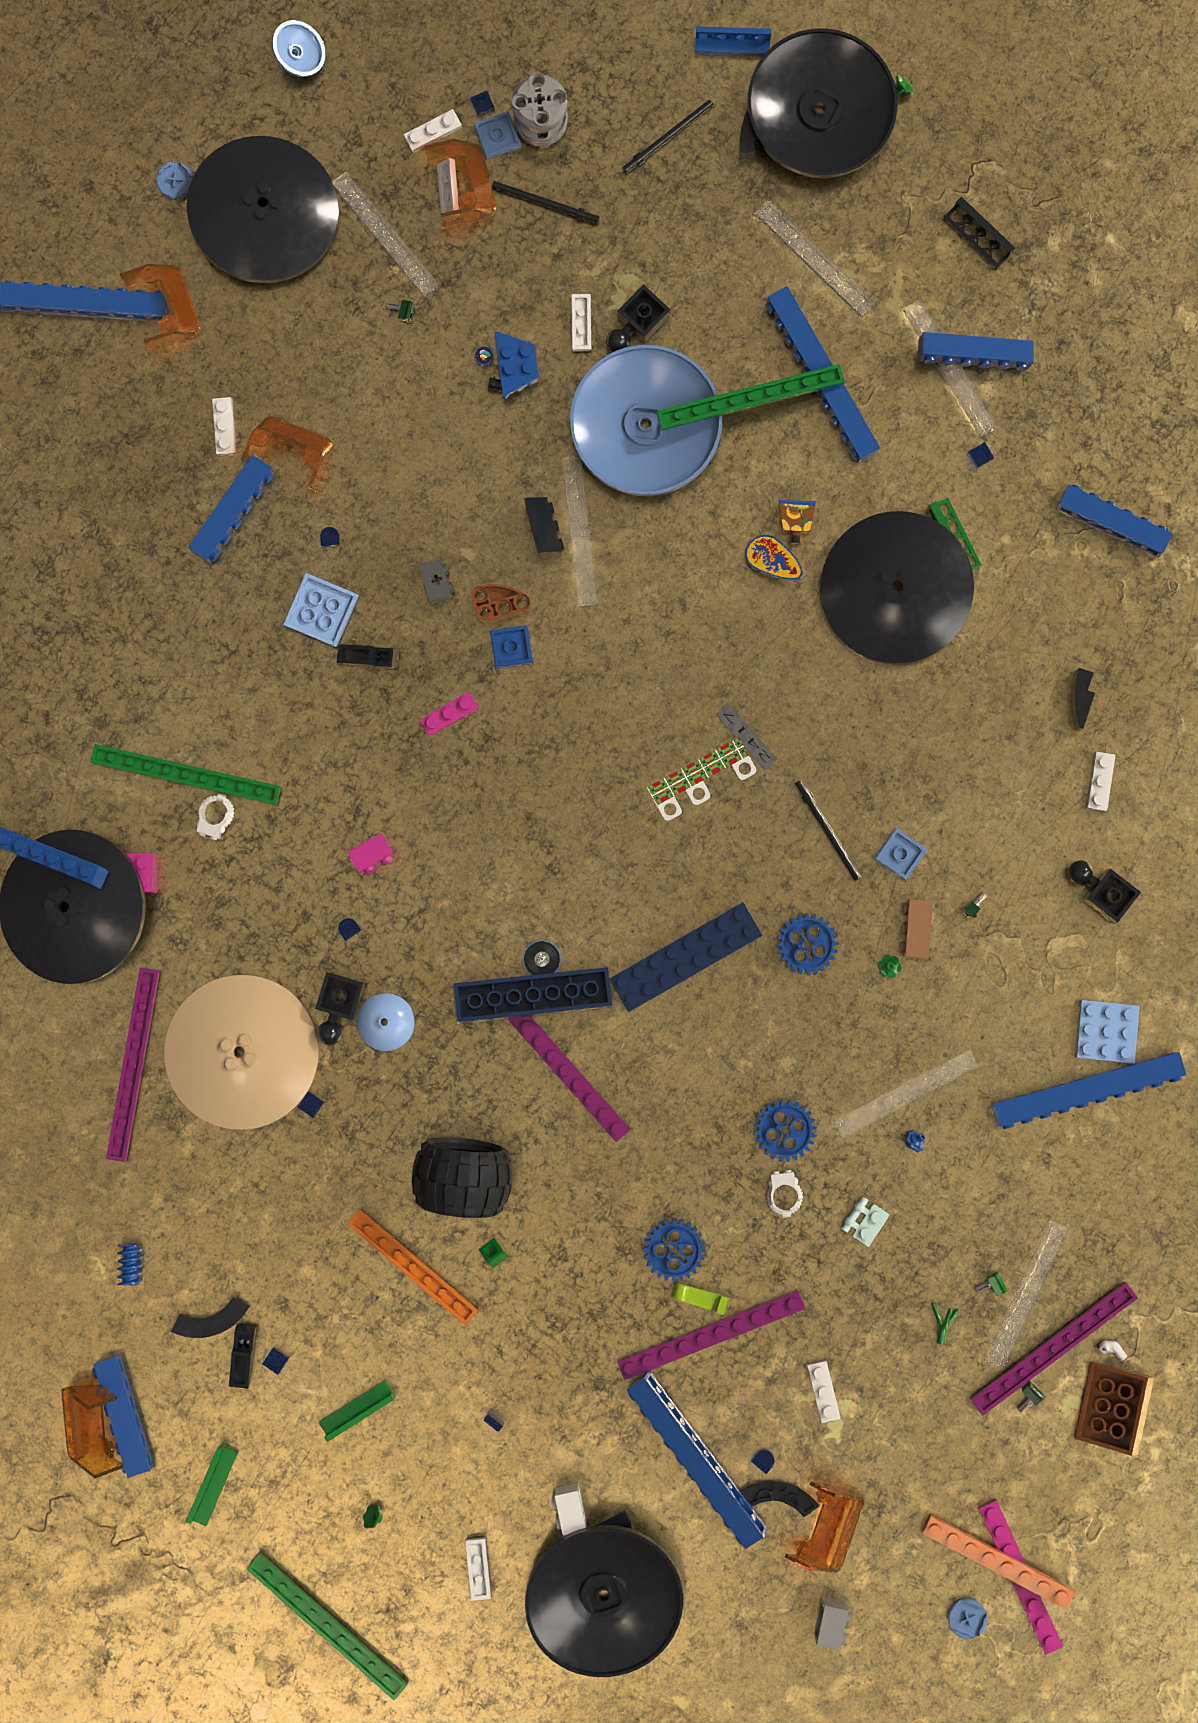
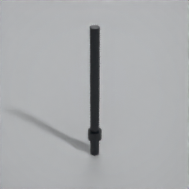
(639, 158)
(580, 213)
(808, 798)

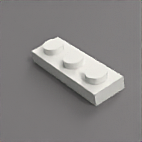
(432, 131)
(447, 185)
(581, 322)
(224, 426)
(1101, 781)
(823, 1391)
(478, 1569)

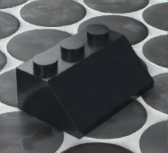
(543, 527)

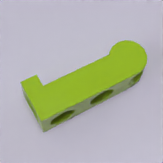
(700, 1297)

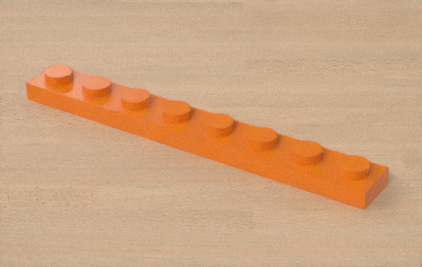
(413, 1267)
(998, 1562)

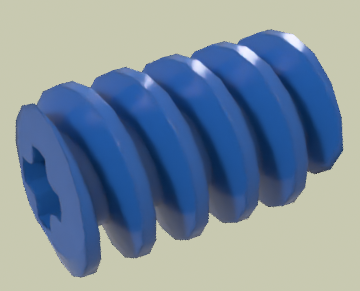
(130, 1264)

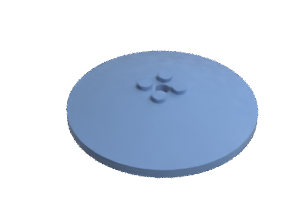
(622, 394)

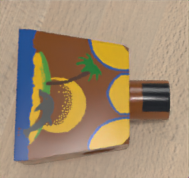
(796, 518)

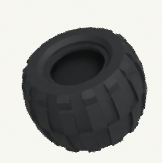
(461, 1177)

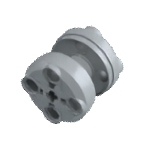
(540, 110)

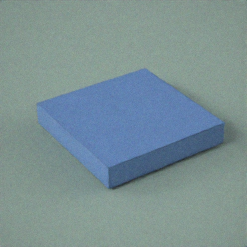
(497, 135)
(900, 854)

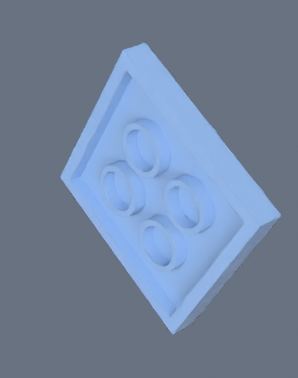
(321, 610)
(1107, 1031)

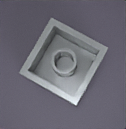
(831, 1623)

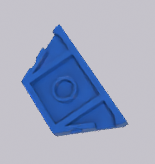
(515, 363)

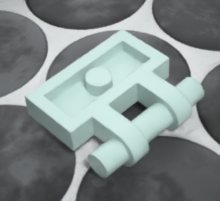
(870, 1224)

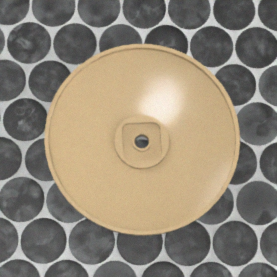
(277, 1045)

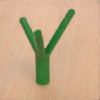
(943, 1326)

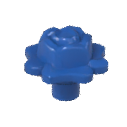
(915, 1141)

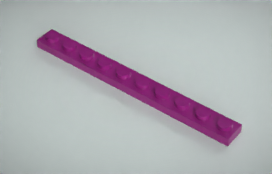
(133, 1064)
(571, 1076)
(711, 1335)
(1053, 1348)

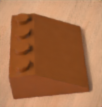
(1114, 1408)

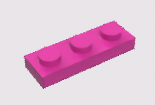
(449, 714)

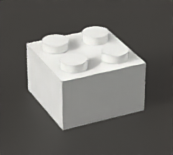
(570, 1509)

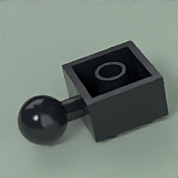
(630, 315)
(1124, 893)
(330, 1032)

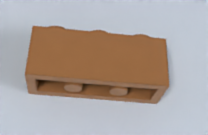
(916, 928)

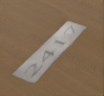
(747, 736)

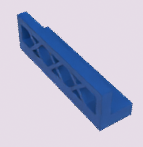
(732, 41)

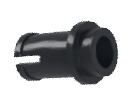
(494, 384)

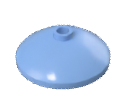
(304, 42)
(399, 1026)

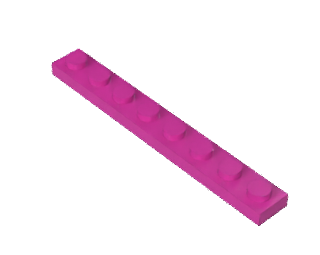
(1031, 1601)

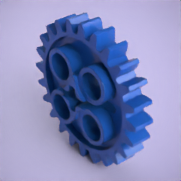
(790, 948)
(801, 1137)
(661, 1262)

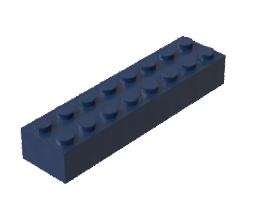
(685, 957)
(532, 995)

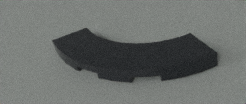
(211, 1325)
(780, 1491)

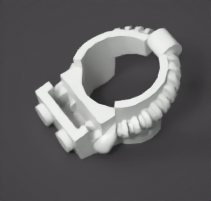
(204, 827)
(777, 1180)

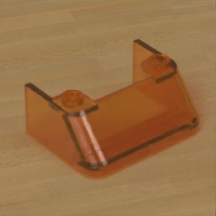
(480, 200)
(183, 321)
(317, 446)
(86, 1431)
(832, 1531)

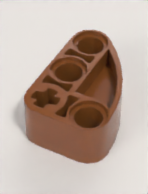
(495, 597)

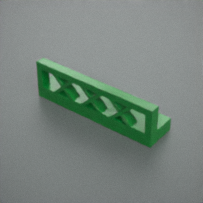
(937, 515)
(357, 1410)
(212, 1485)

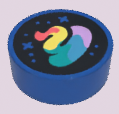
(484, 356)

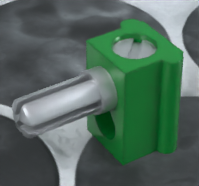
(995, 1282)

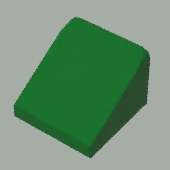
(493, 1253)

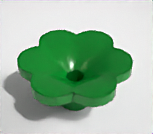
(903, 85)
(884, 964)
(372, 1516)

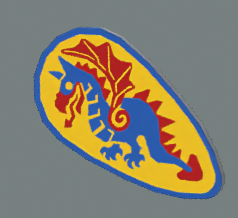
(772, 558)

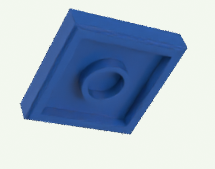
(511, 646)

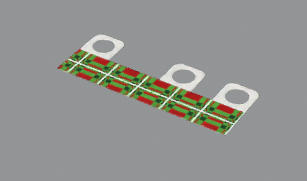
(692, 776)

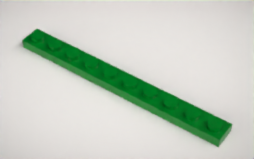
(750, 397)
(185, 774)
(327, 1626)

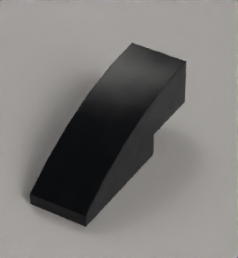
(746, 141)
(368, 656)
(1080, 697)
(242, 1355)

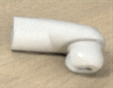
(1112, 1347)

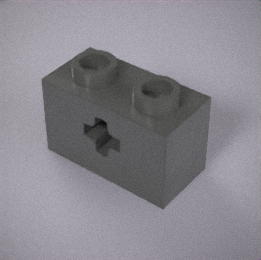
(429, 573)

